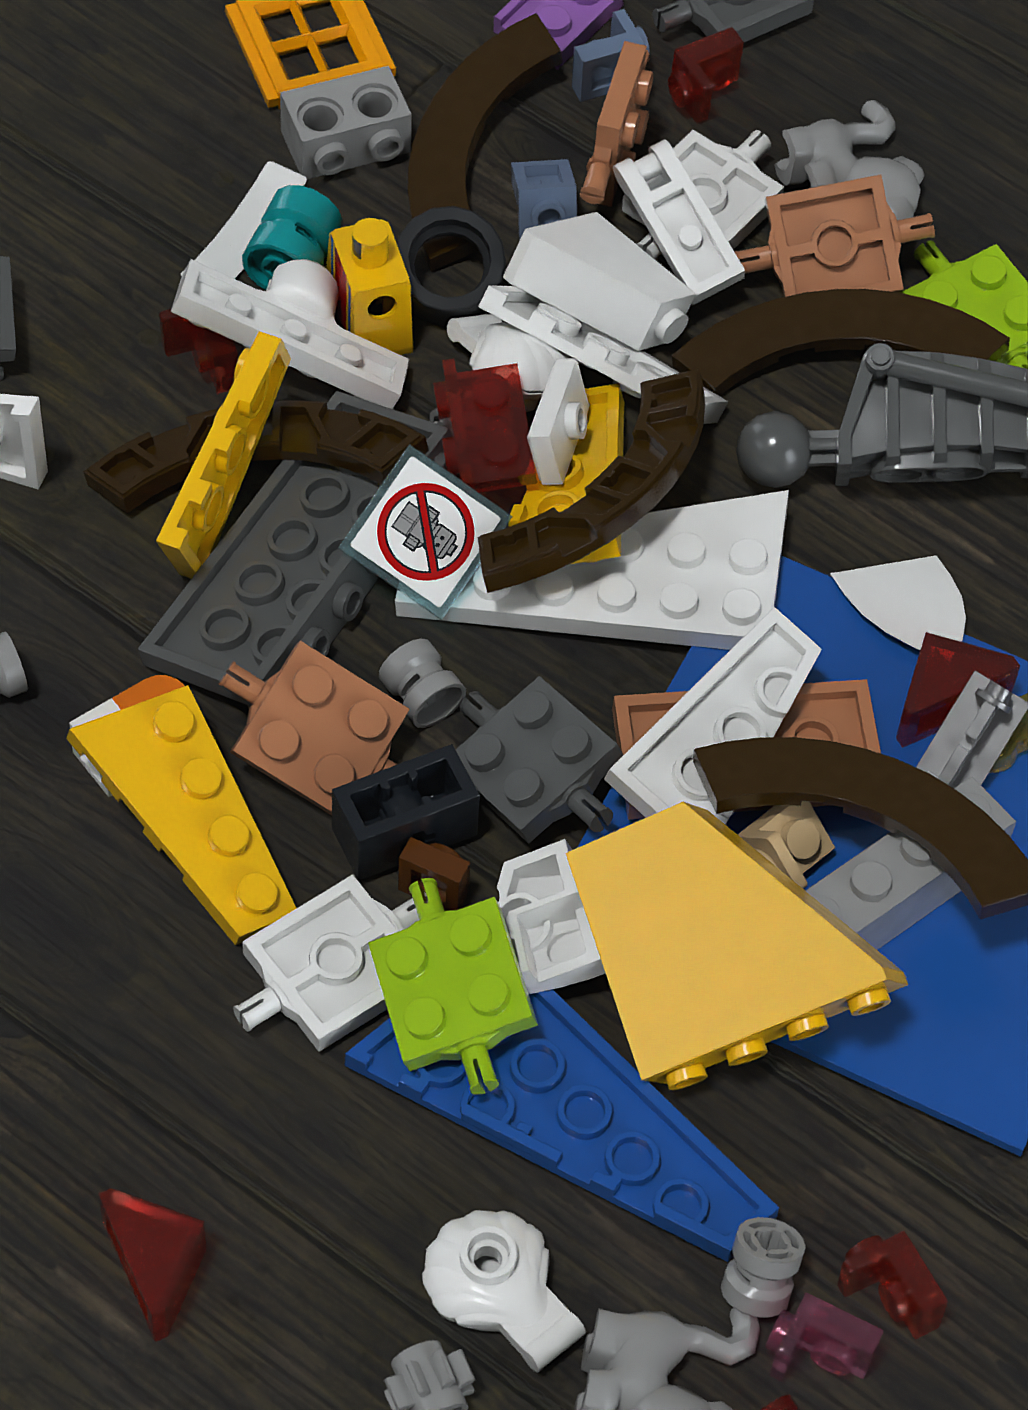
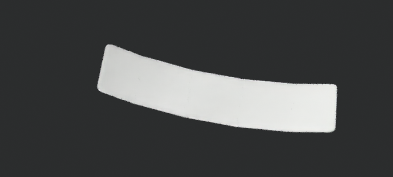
(226, 249)

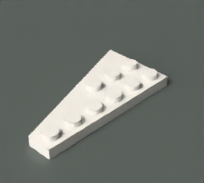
(680, 580)

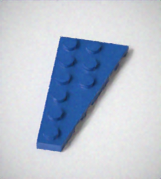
(587, 1118)

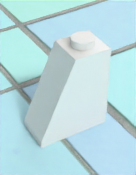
(601, 280)

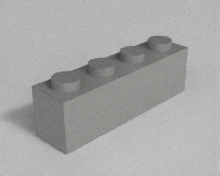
(896, 879)

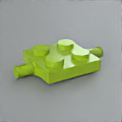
(982, 287)
(452, 985)

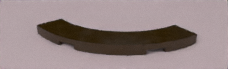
(459, 117)
(828, 323)
(293, 431)
(615, 500)
(878, 790)

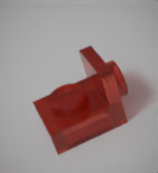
(704, 68)
(209, 349)
(904, 1279)

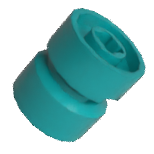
(290, 229)

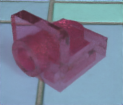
(830, 1336)

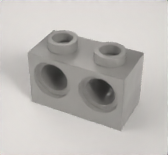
(346, 122)

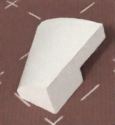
(547, 920)

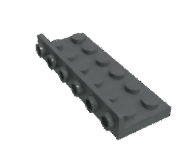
(277, 572)

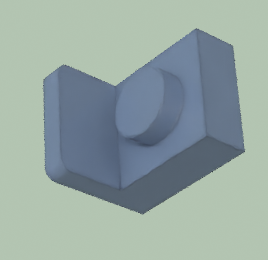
(597, 60)
(543, 192)

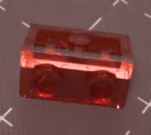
(487, 426)

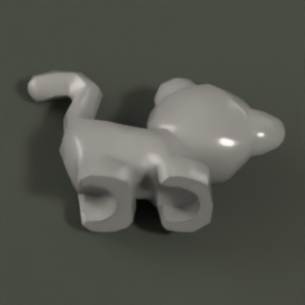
(826, 157)
(636, 1352)

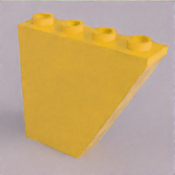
(716, 946)

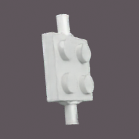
(726, 181)
(321, 963)

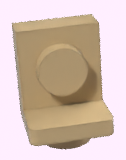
(790, 839)

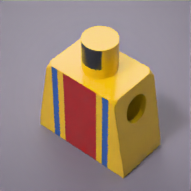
(368, 268)

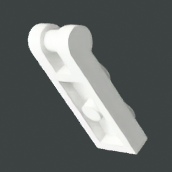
(680, 221)

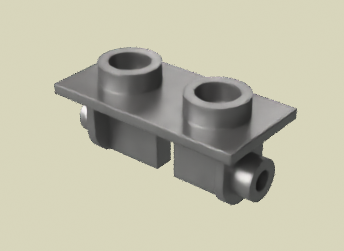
(973, 732)

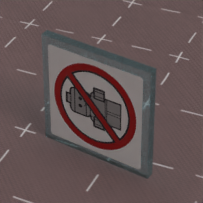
(423, 532)

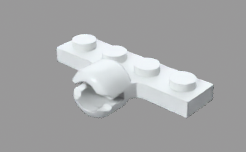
(301, 312)

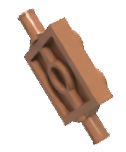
(619, 123)
(835, 238)
(314, 724)

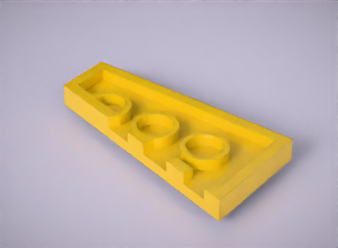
(590, 458)
(220, 467)
(182, 792)

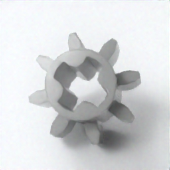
(429, 1379)

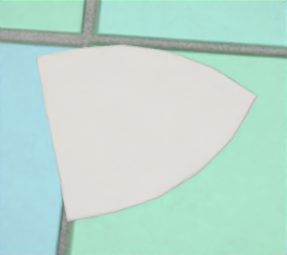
(907, 599)

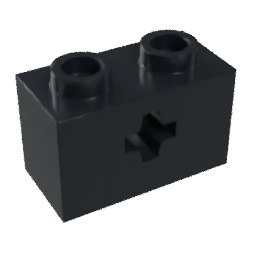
(416, 799)

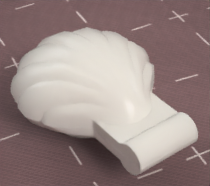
(500, 344)
(493, 1278)

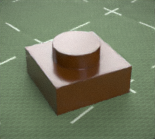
(437, 862)

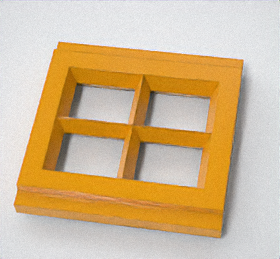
(263, 54)

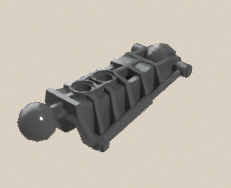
(903, 423)

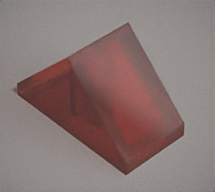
(940, 678)
(157, 1252)

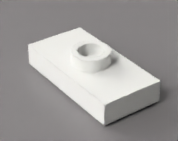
(558, 422)

